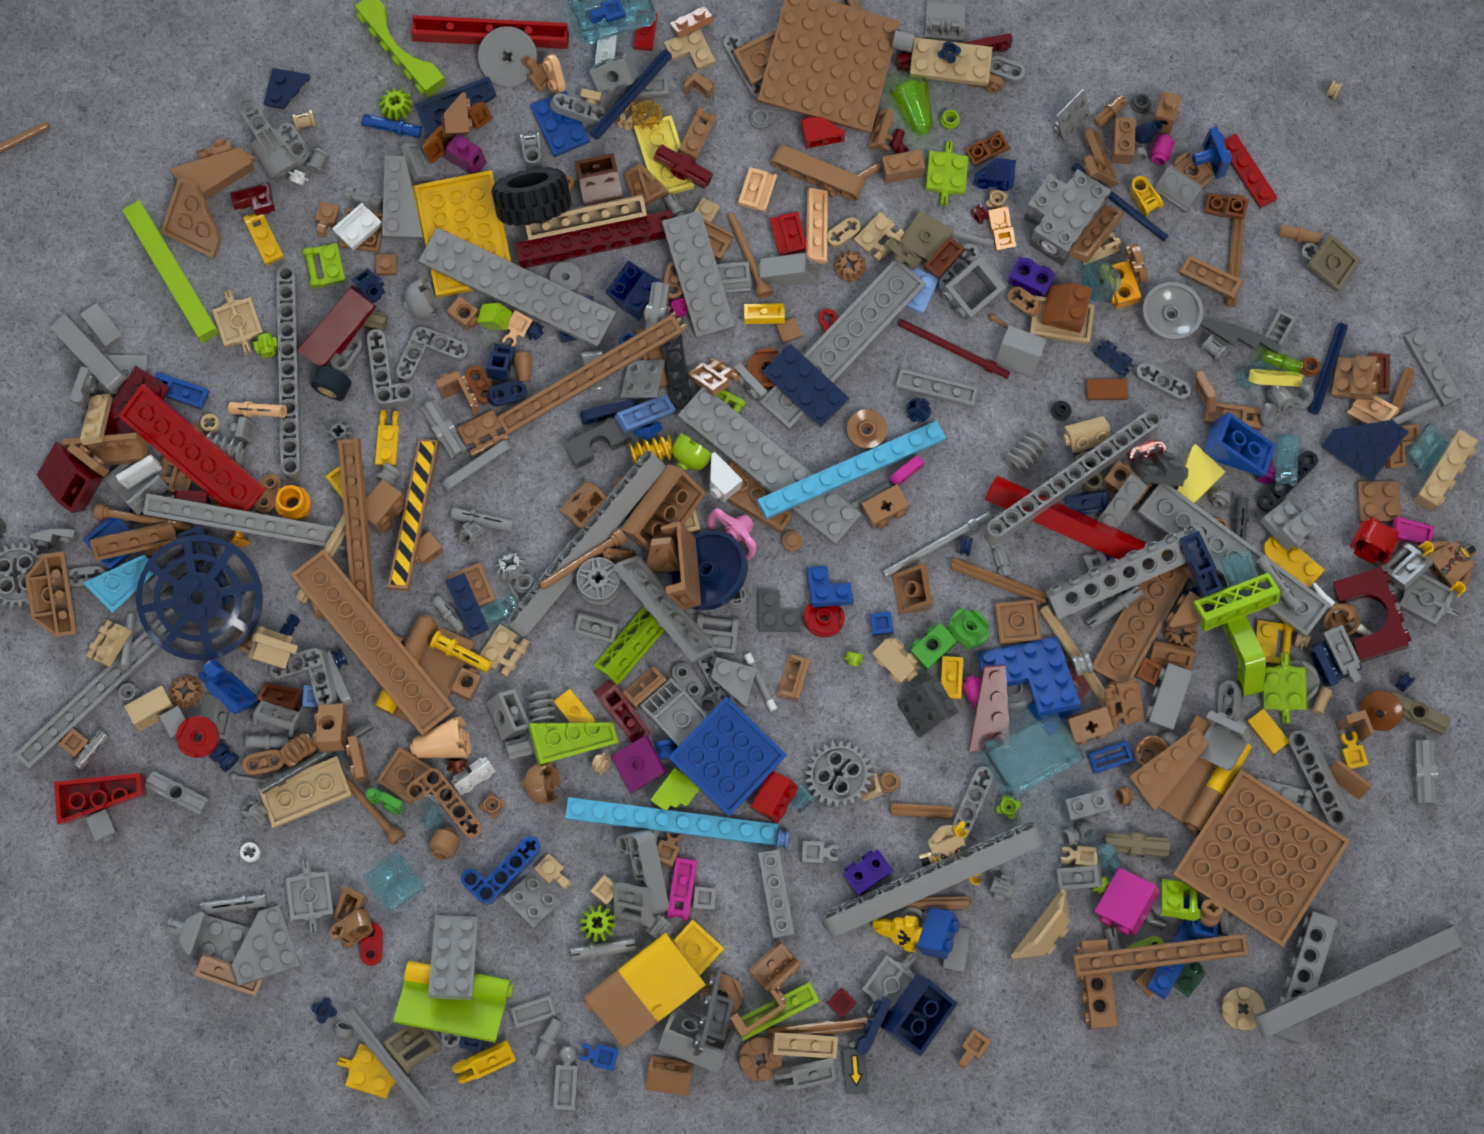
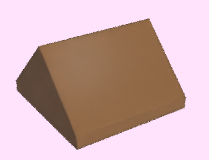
(912, 590)

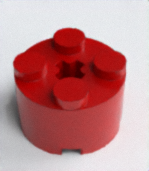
(1374, 541)

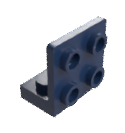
(1325, 664)

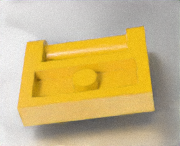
(1267, 637)

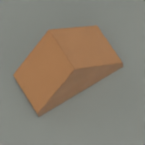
(349, 901)

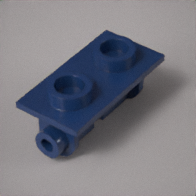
(1120, 363)

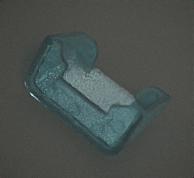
(638, 14)
(1032, 755)

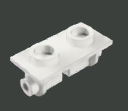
(606, 49)
(465, 781)

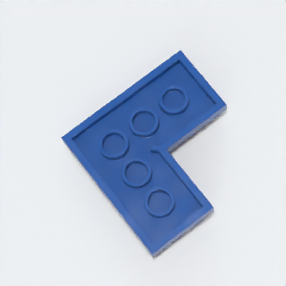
(1042, 667)

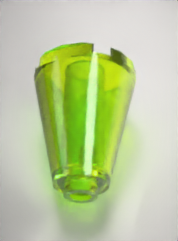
(915, 104)

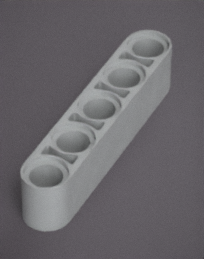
(88, 352)
(1311, 771)

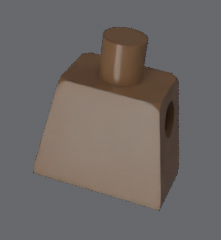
(1167, 110)

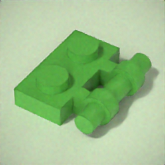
(390, 803)

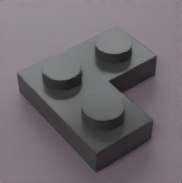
(772, 618)

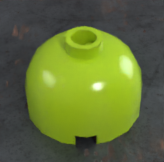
(690, 454)

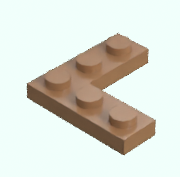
(1099, 164)

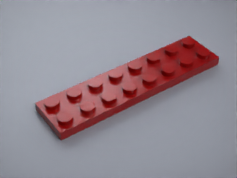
(191, 451)

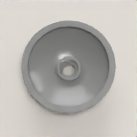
(1174, 299)

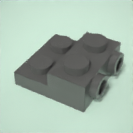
(1161, 470)

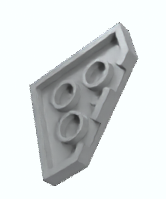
(265, 949)

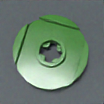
(967, 637)

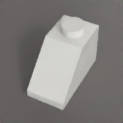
(722, 479)

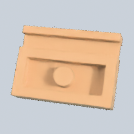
(757, 190)
(1372, 410)

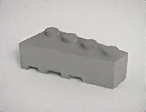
(400, 206)

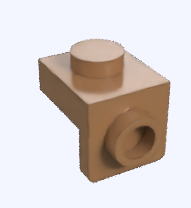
(702, 84)

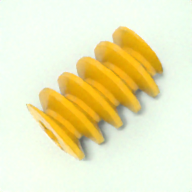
(660, 449)

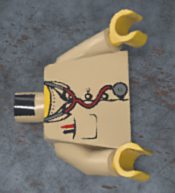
(945, 843)

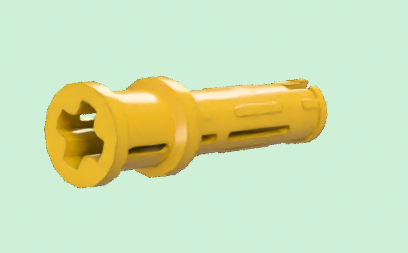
(452, 645)

